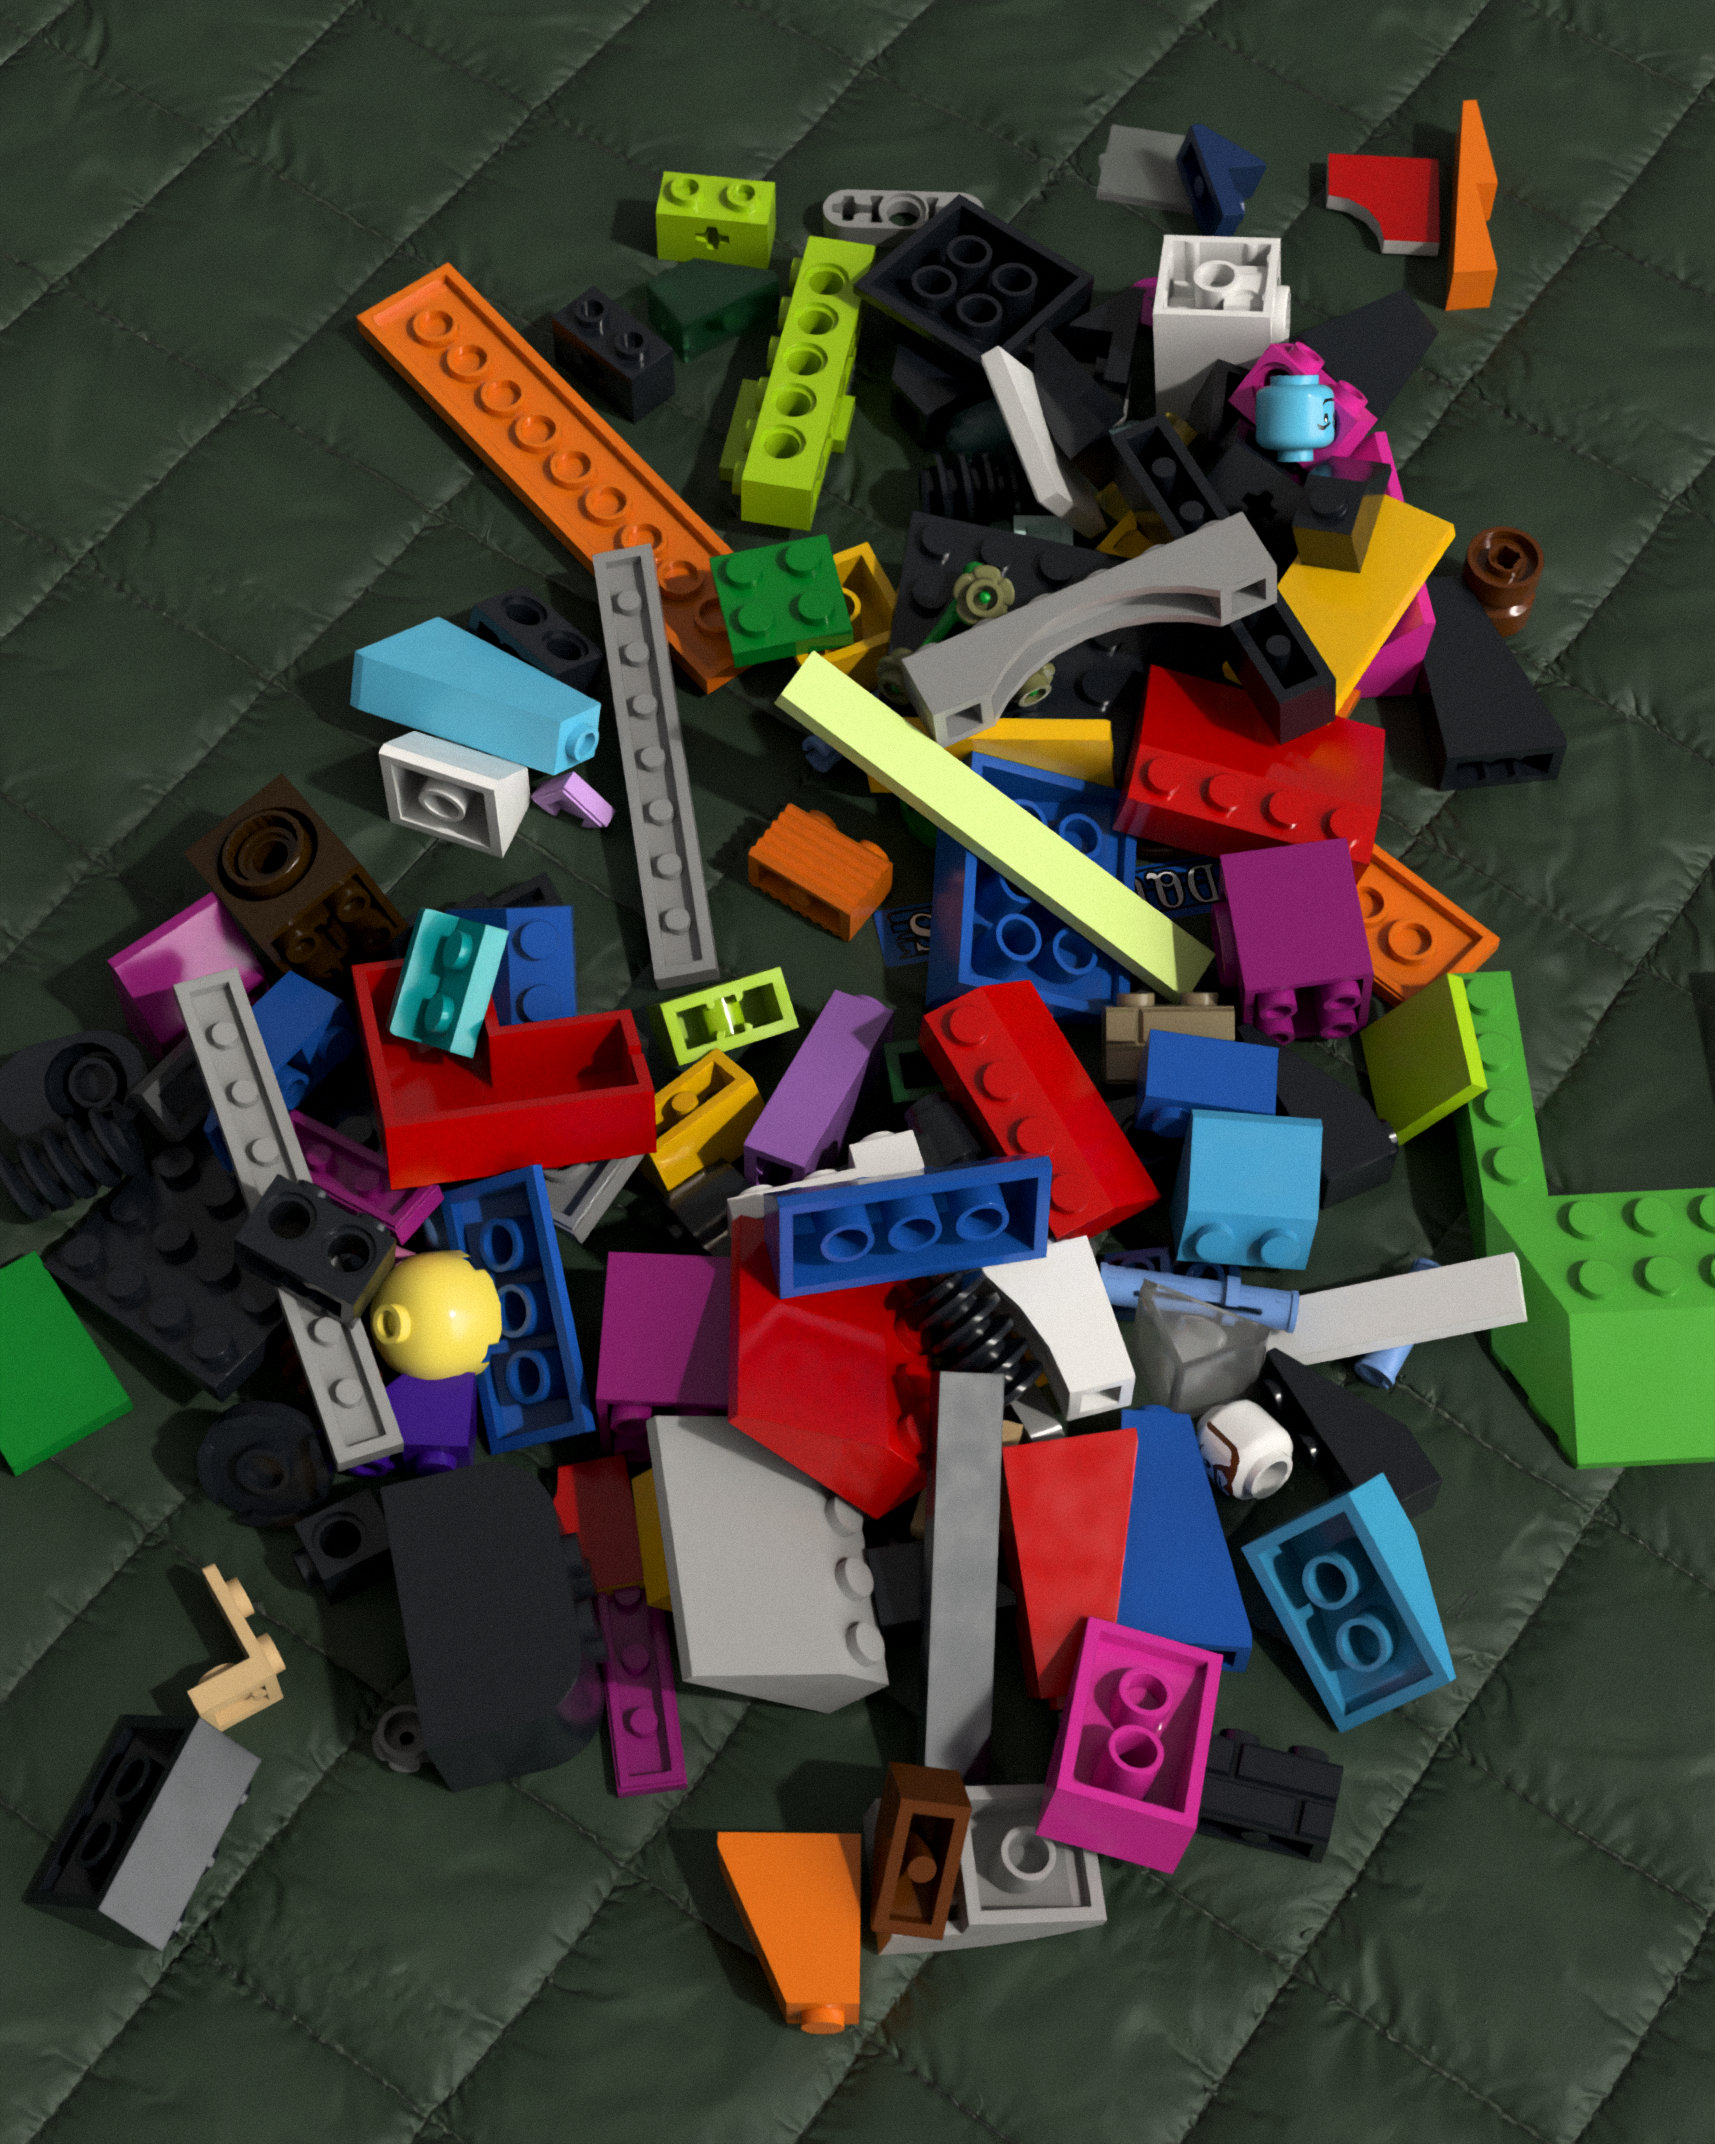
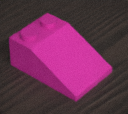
(1131, 1746)

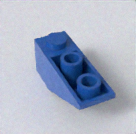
(304, 1038)

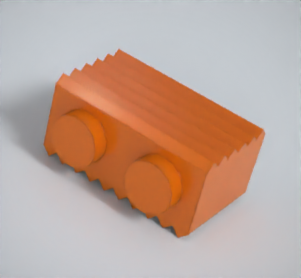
(820, 870)

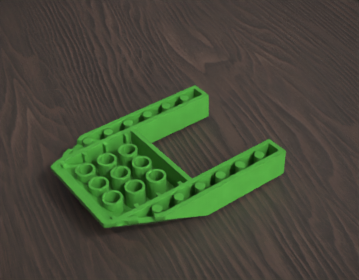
(1609, 1280)

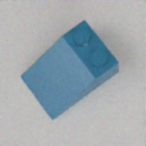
(1355, 1602)

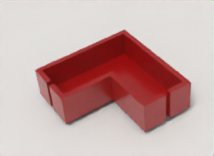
(524, 1099)

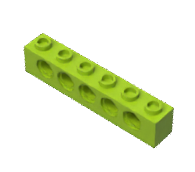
(805, 387)

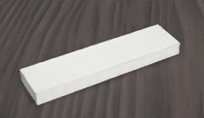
(1405, 1310)

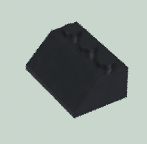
(145, 1830)

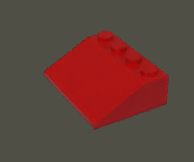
(1221, 784)
(831, 1377)

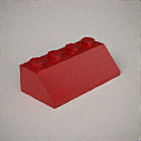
(1032, 1095)

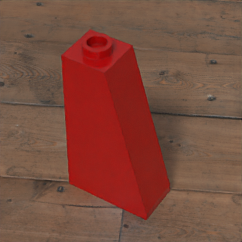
(1064, 1545)

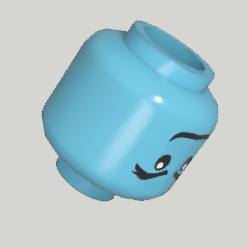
(1294, 417)

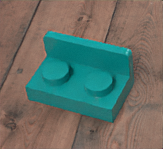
(446, 981)

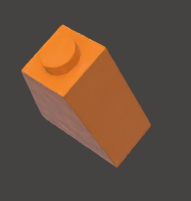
(802, 1918)

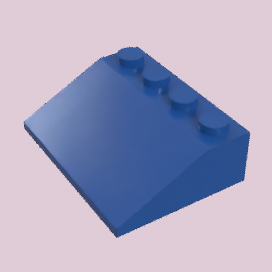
(999, 934)

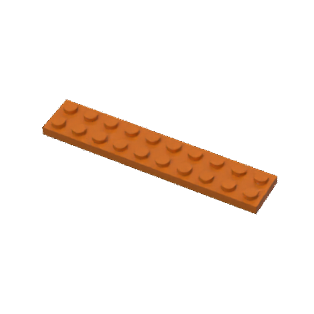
(554, 452)

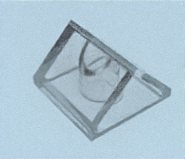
(1195, 1351)

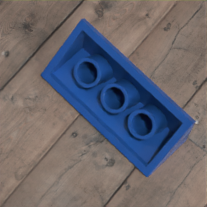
(535, 1374)

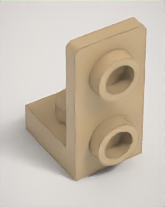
(240, 1690)

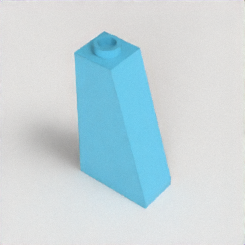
(475, 696)

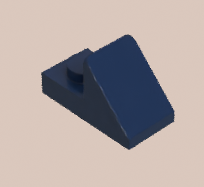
(1217, 179)

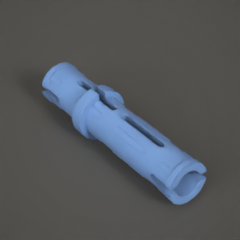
(1260, 1304)

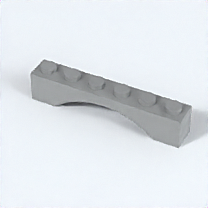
(1199, 579)

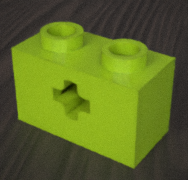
(715, 219)
(722, 1017)

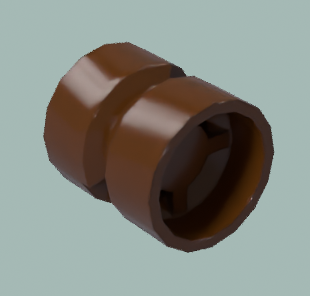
(1503, 573)

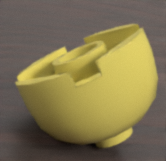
(435, 1316)

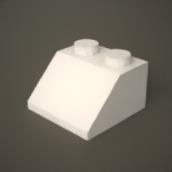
(454, 791)

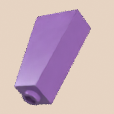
(819, 1093)

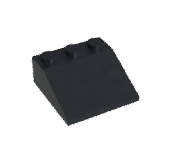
(977, 285)

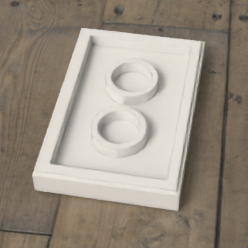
(1051, 474)

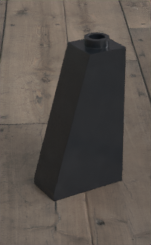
(1373, 348)
(1477, 702)

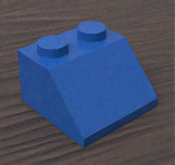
(537, 964)

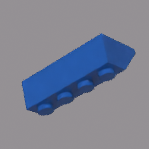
(908, 1224)

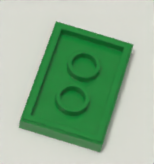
(50, 1370)

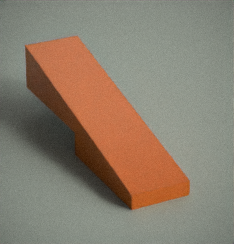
(1474, 186)

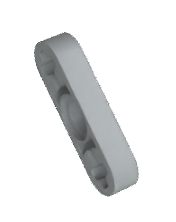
(885, 203)

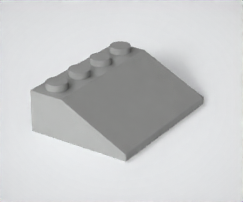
(763, 1570)

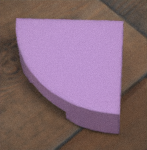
(575, 797)

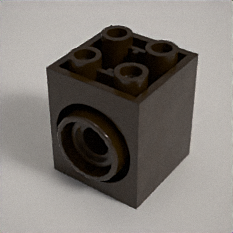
(296, 886)

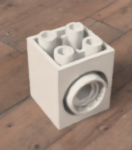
(1213, 304)

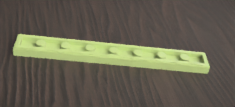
(994, 828)

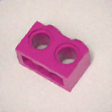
(1298, 359)

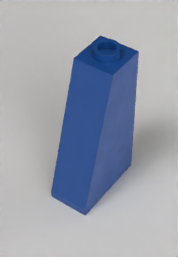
(1176, 1554)

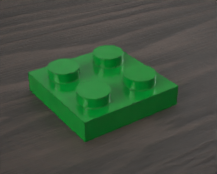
(781, 601)

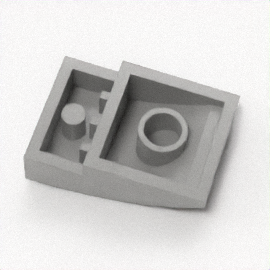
(1007, 1877)

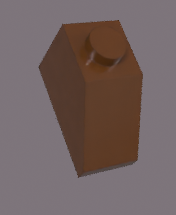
(917, 1849)

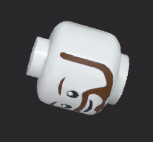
(1244, 1450)

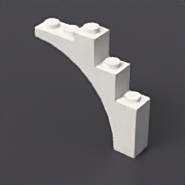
(1053, 1299)

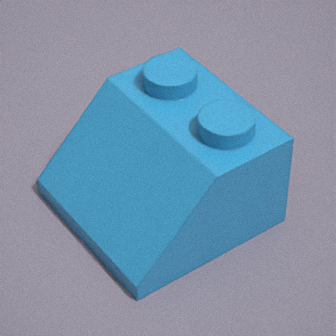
(1247, 1189)

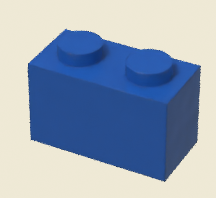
(1204, 1074)

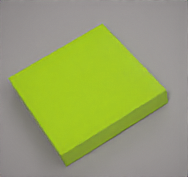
(1424, 1058)

